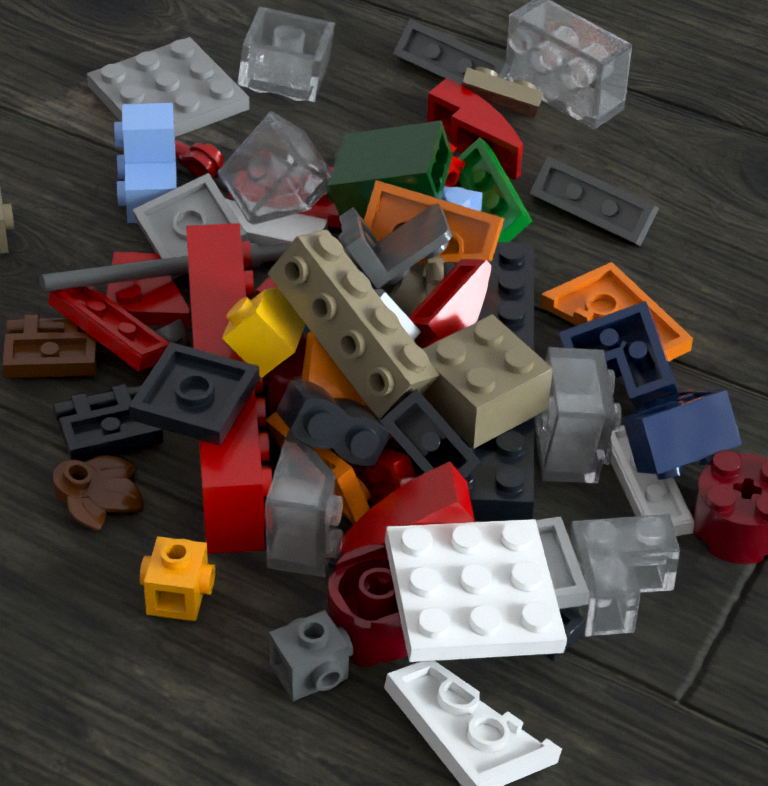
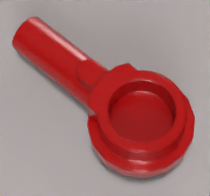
(199, 158)

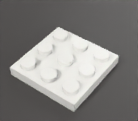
(474, 590)

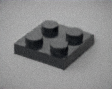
(194, 393)

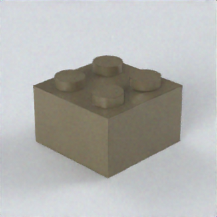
(487, 381)

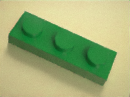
(499, 197)

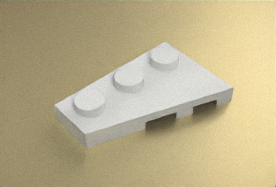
(463, 731)

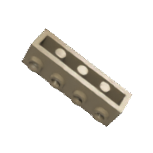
(352, 322)

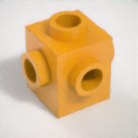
(176, 578)

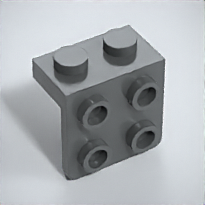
(394, 255)

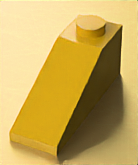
(264, 329)

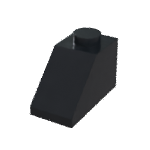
(428, 436)

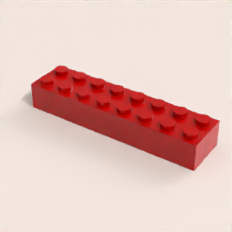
(230, 471)

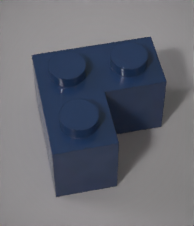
(630, 350)
(681, 430)

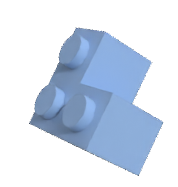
(148, 154)

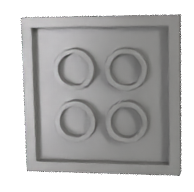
(175, 75)

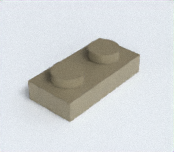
(515, 96)

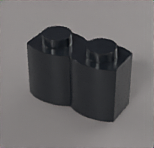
(332, 423)

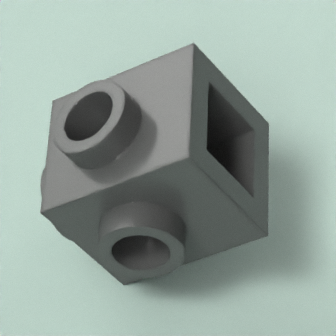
(310, 655)

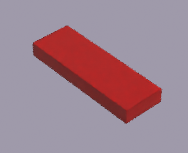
(110, 325)

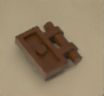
(47, 348)

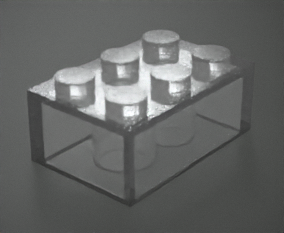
(569, 60)

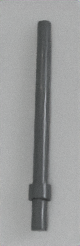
(143, 270)

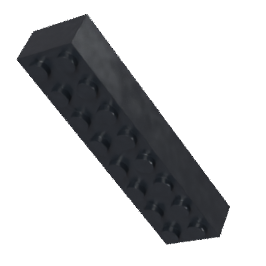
(505, 480)

